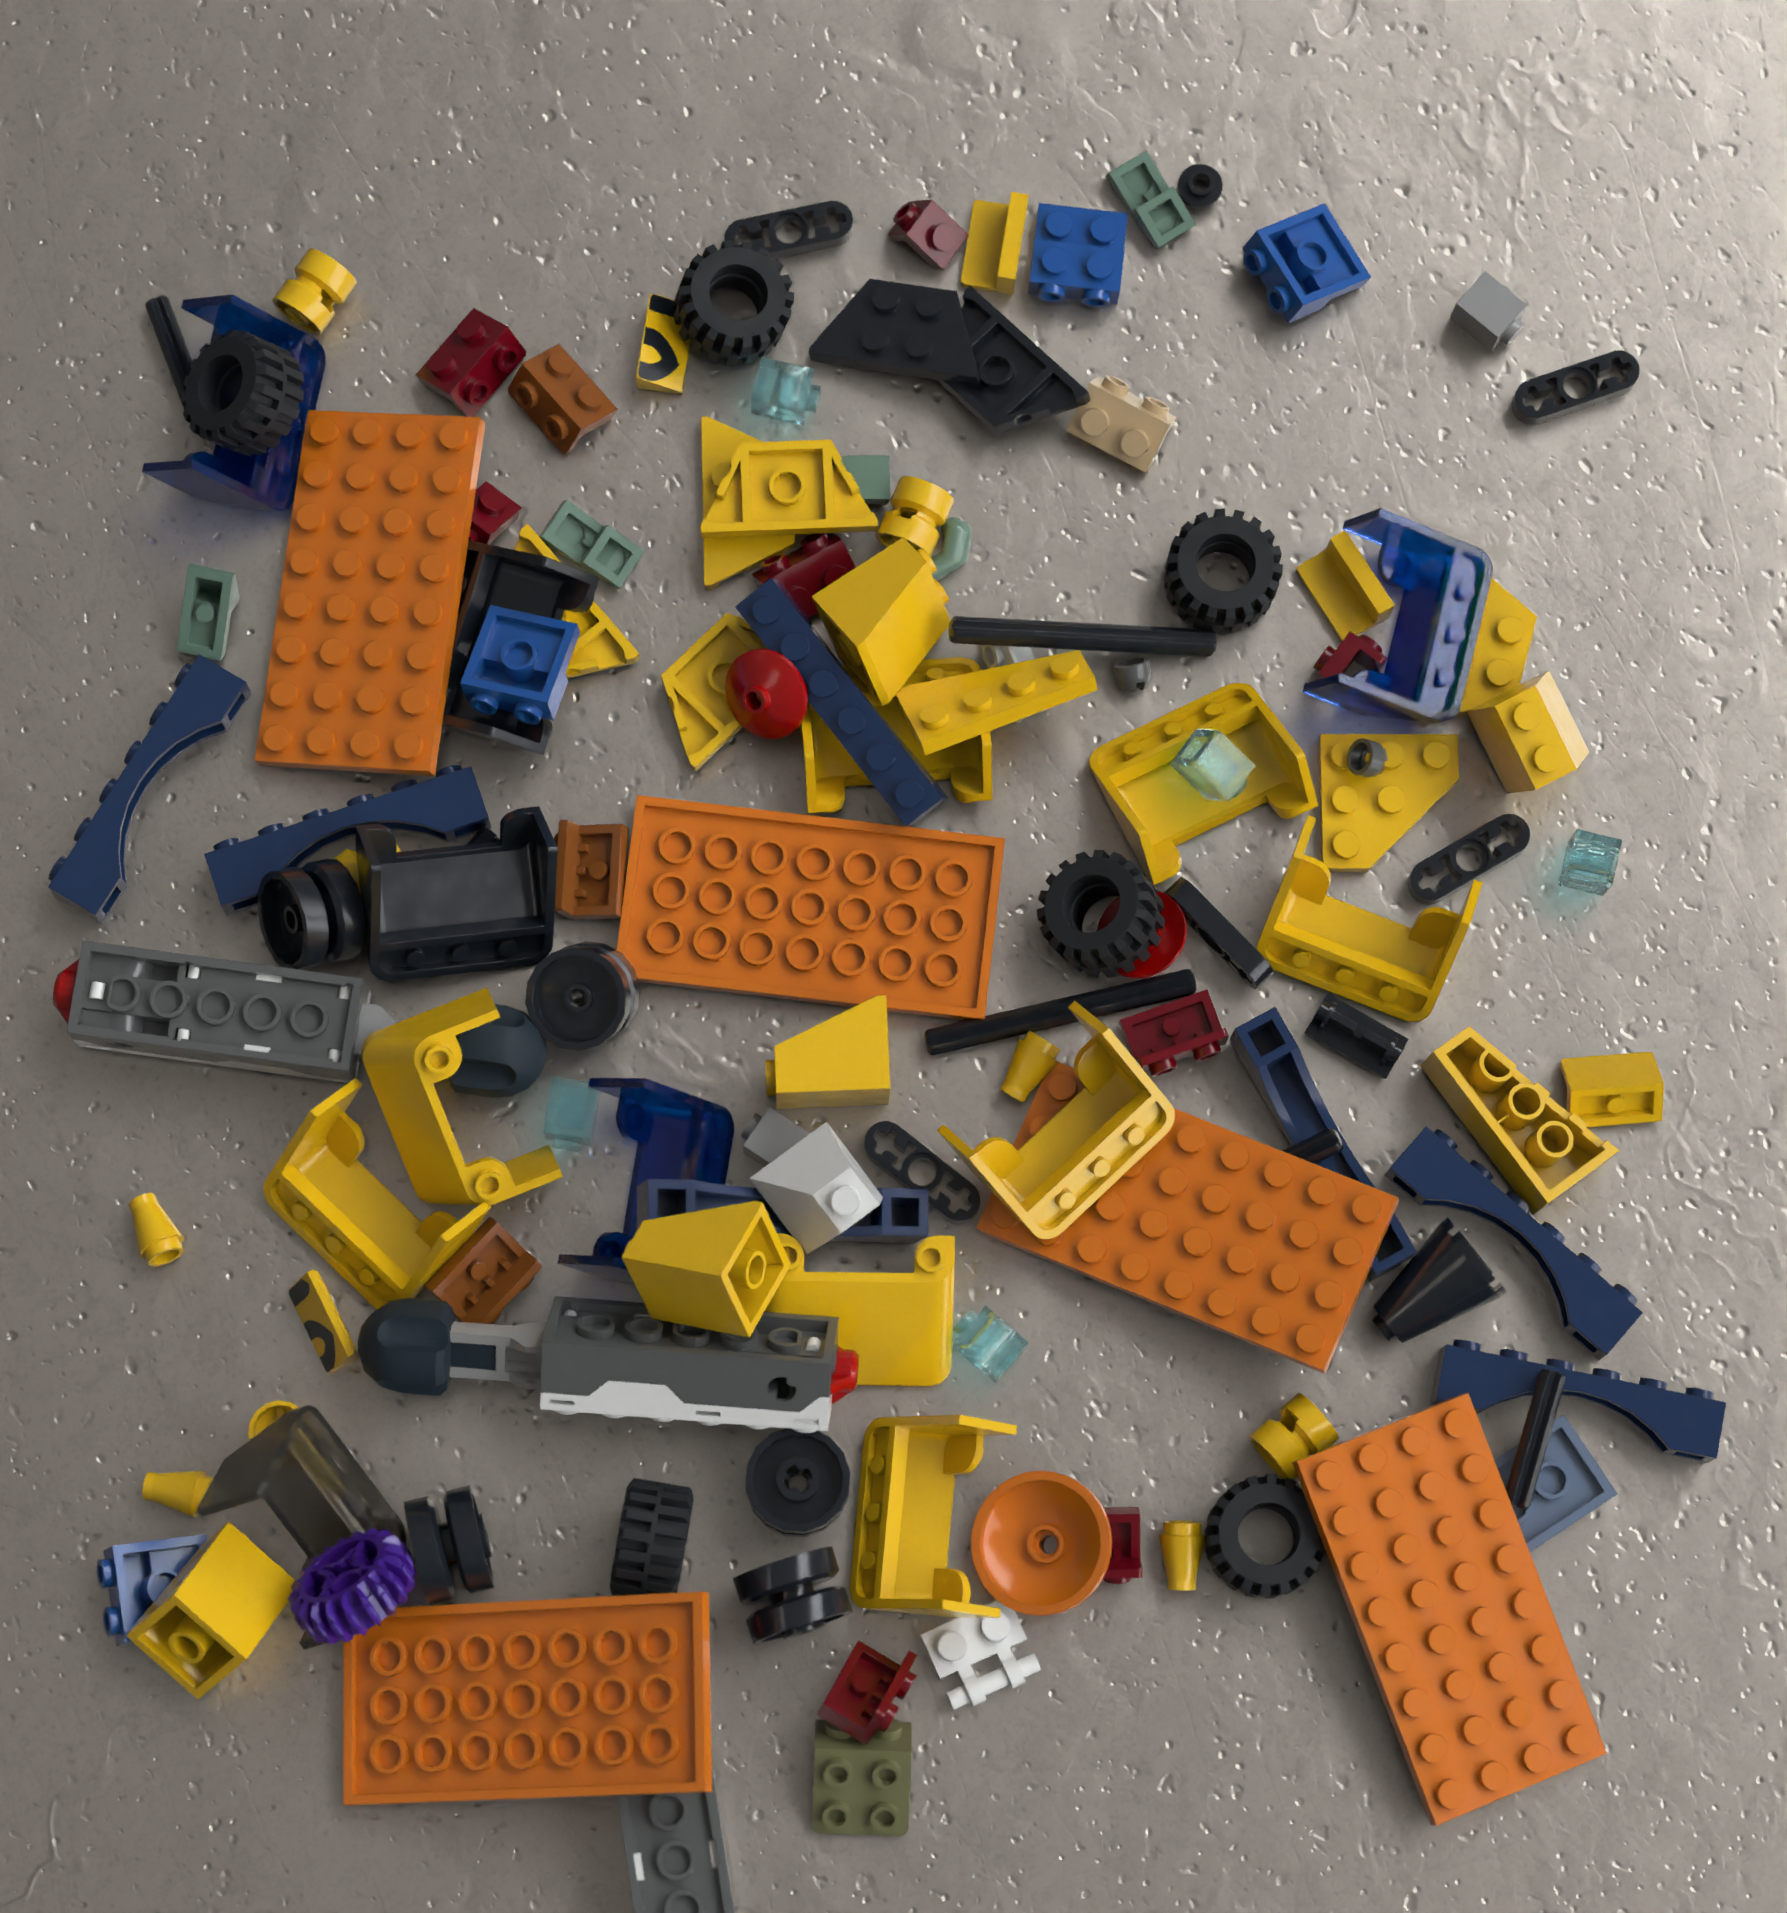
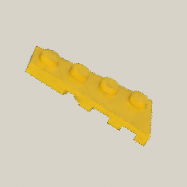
(984, 700)

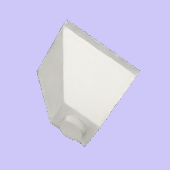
(817, 1188)

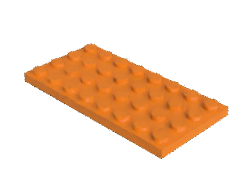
(370, 592)
(810, 907)
(1219, 1233)
(1449, 1608)
(529, 1701)

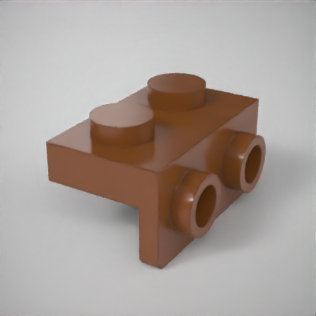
(560, 397)
(590, 870)
(484, 1274)

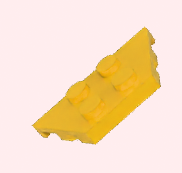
(786, 492)
(734, 554)
(600, 641)
(1499, 648)
(698, 688)

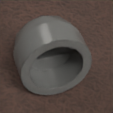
(1131, 672)
(1356, 758)

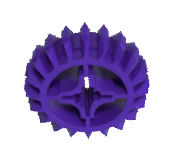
(352, 1586)

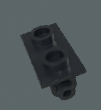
(1356, 1036)

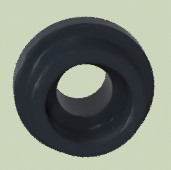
(1200, 198)

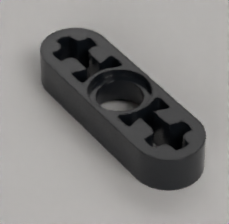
(818, 212)
(1610, 387)
(1503, 852)
(1220, 934)
(901, 1141)

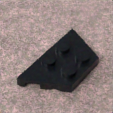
(901, 332)
(1016, 376)

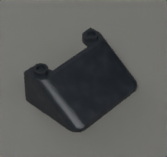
(517, 583)
(458, 903)

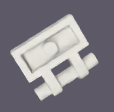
(970, 1640)

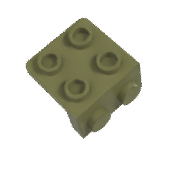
(862, 1785)

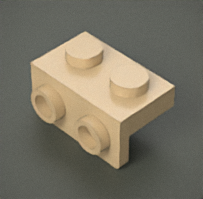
(1122, 422)

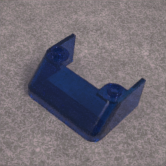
(228, 477)
(1435, 626)
(676, 1140)

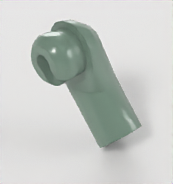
(955, 547)

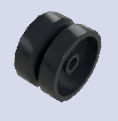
(311, 914)
(560, 1009)
(792, 1454)
(452, 1544)
(795, 1603)

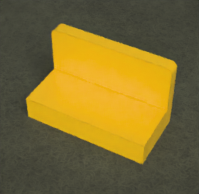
(994, 244)
(1345, 587)
(1614, 1088)

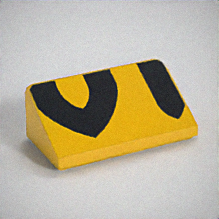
(662, 350)
(323, 1322)

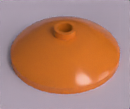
(1011, 1539)

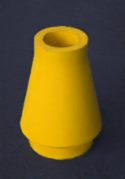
(1029, 1065)
(155, 1232)
(177, 1490)
(1182, 1551)

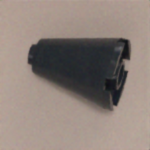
(1435, 1287)

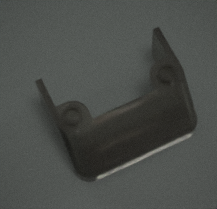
(306, 1482)

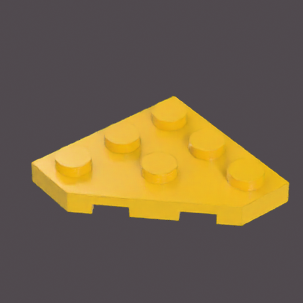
(1370, 814)

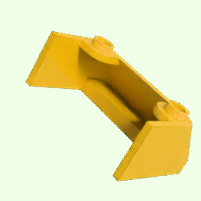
(1357, 950)
(402, 1070)
(1082, 1145)
(352, 1215)
(908, 1514)

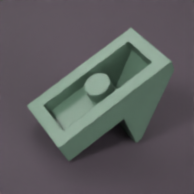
(207, 611)

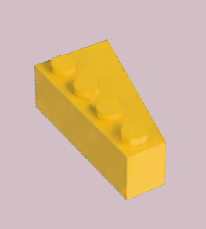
(1514, 1120)

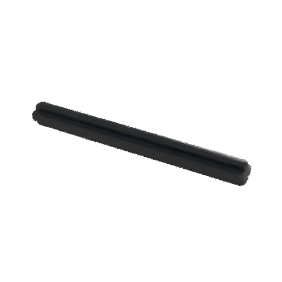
(1082, 636)
(1056, 1012)

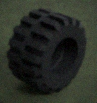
(748, 273)
(242, 393)
(1233, 537)
(1077, 890)
(651, 1538)
(1235, 1565)

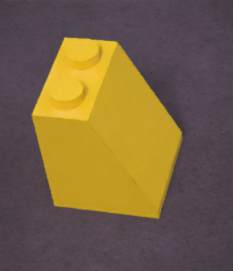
(885, 617)
(1529, 734)
(835, 1061)
(708, 1267)
(213, 1611)

